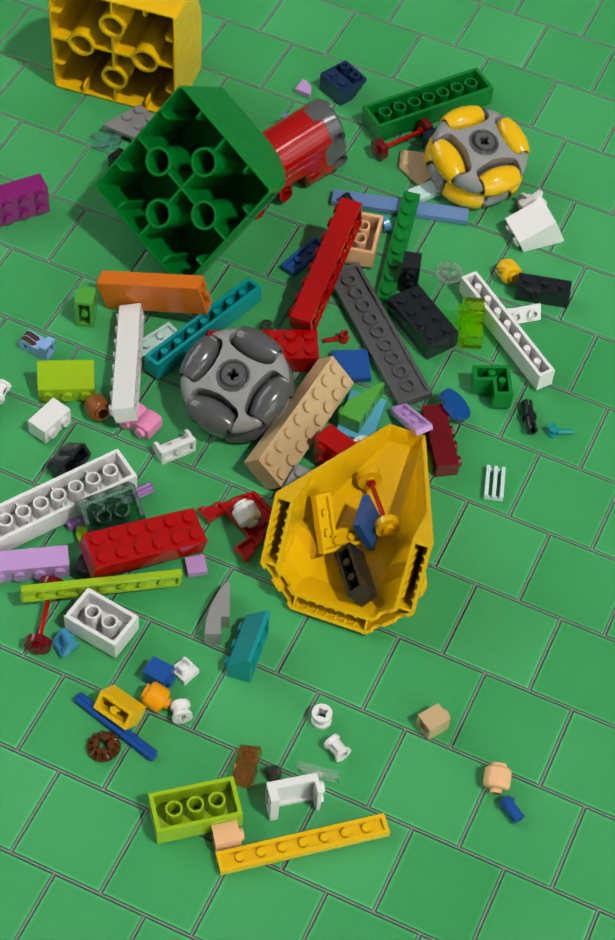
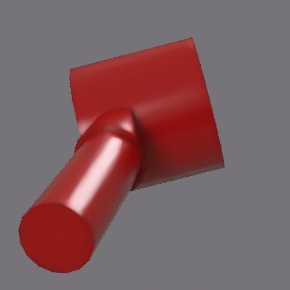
(343, 337)

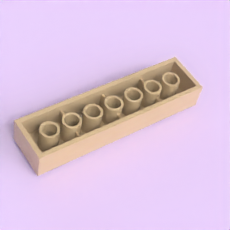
(299, 423)

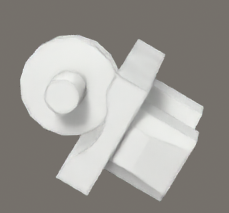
(527, 199)

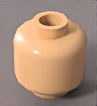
(497, 778)

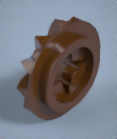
(102, 754)

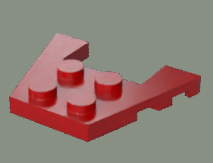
(255, 535)

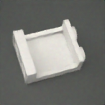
(293, 791)

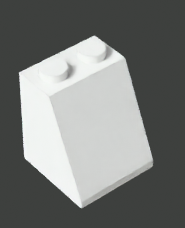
(534, 227)

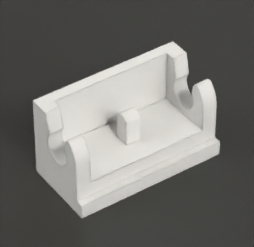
(175, 448)

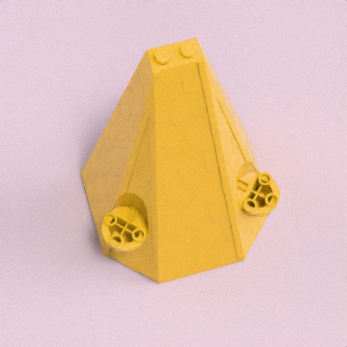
(397, 562)

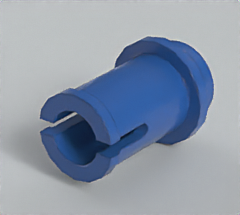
(508, 804)

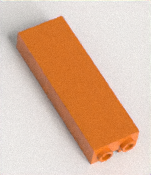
(155, 291)

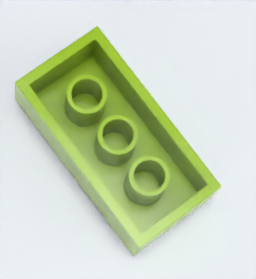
(194, 808)

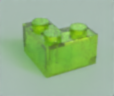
(470, 322)

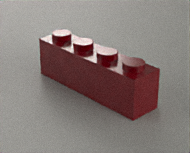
(440, 441)

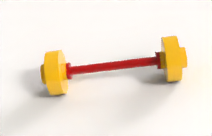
(386, 524)

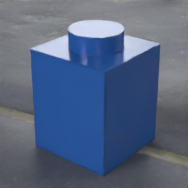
(160, 672)

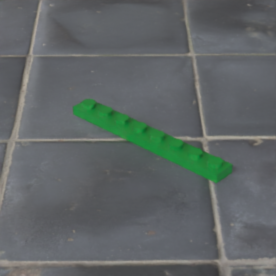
(398, 244)

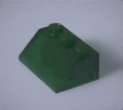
(110, 508)

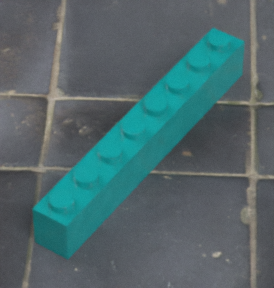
(220, 315)

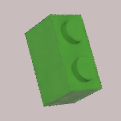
(86, 306)

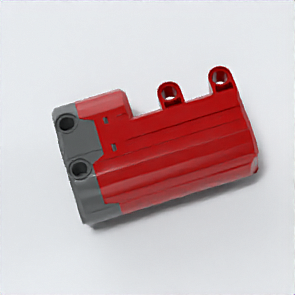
(308, 144)

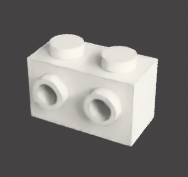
(49, 420)

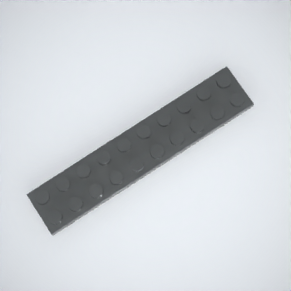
(380, 337)

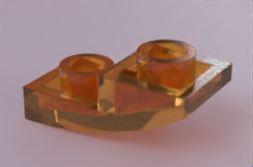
(246, 765)

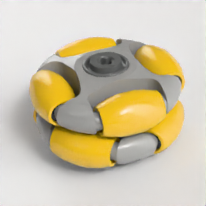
(476, 157)

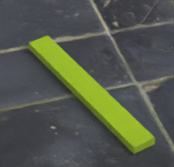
(101, 585)

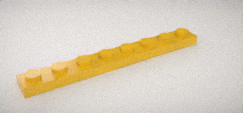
(302, 844)

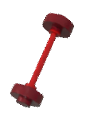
(380, 148)
(38, 642)

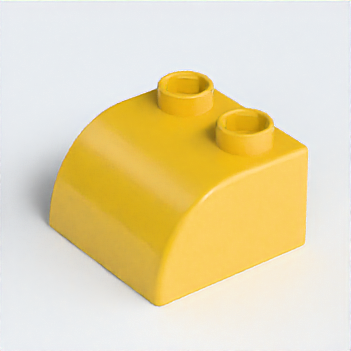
(126, 48)

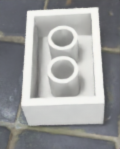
(101, 622)

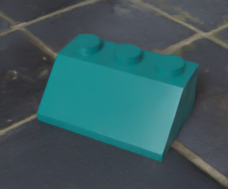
(248, 646)

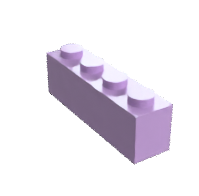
(34, 563)

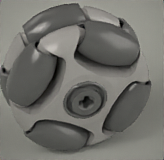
(236, 383)

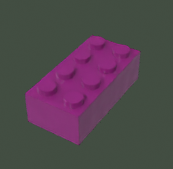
(23, 199)

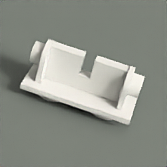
(526, 313)

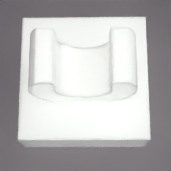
(185, 671)

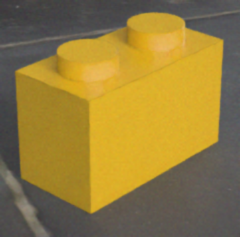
(119, 707)

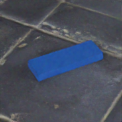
(301, 258)

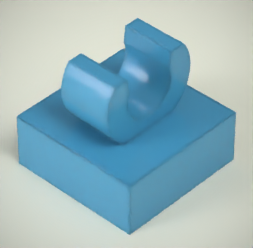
(64, 642)

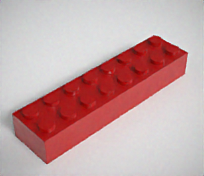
(326, 266)

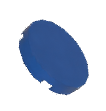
(455, 405)

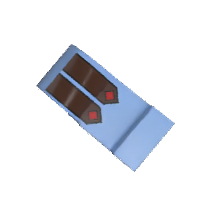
(37, 345)

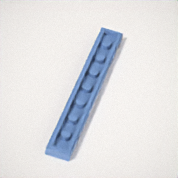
(391, 206)

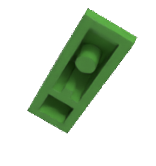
(358, 409)

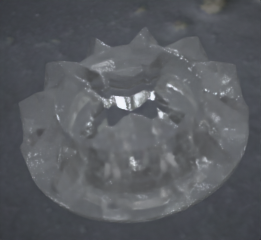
(443, 275)

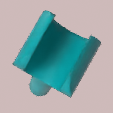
(553, 431)

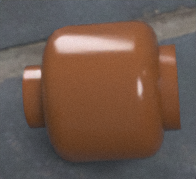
(97, 407)

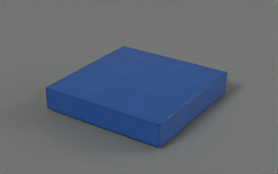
(354, 363)
(364, 522)

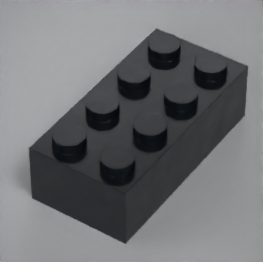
(422, 322)

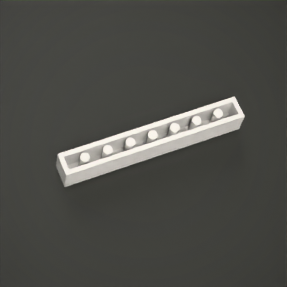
(509, 332)
(127, 363)

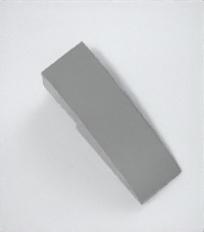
(218, 616)

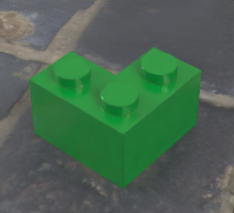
(493, 380)

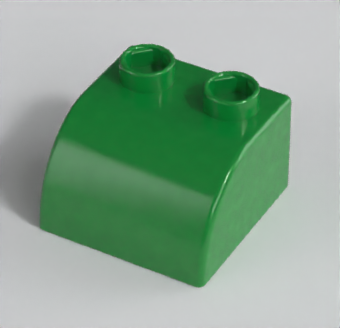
(193, 179)

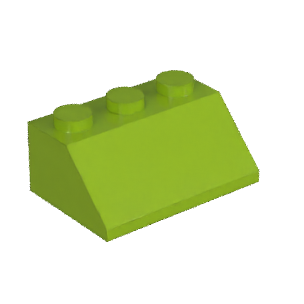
(65, 380)

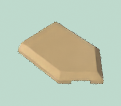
(413, 166)

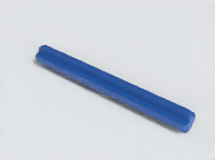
(126, 735)

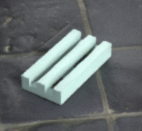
(496, 471)

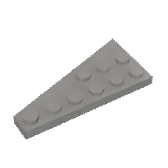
(129, 123)

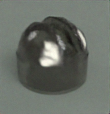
(266, 322)
(272, 772)

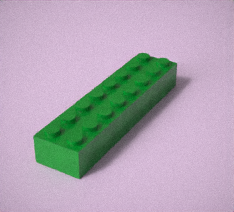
(432, 100)

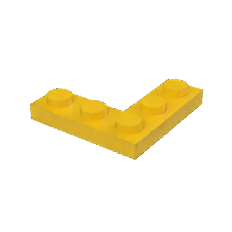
(327, 536)

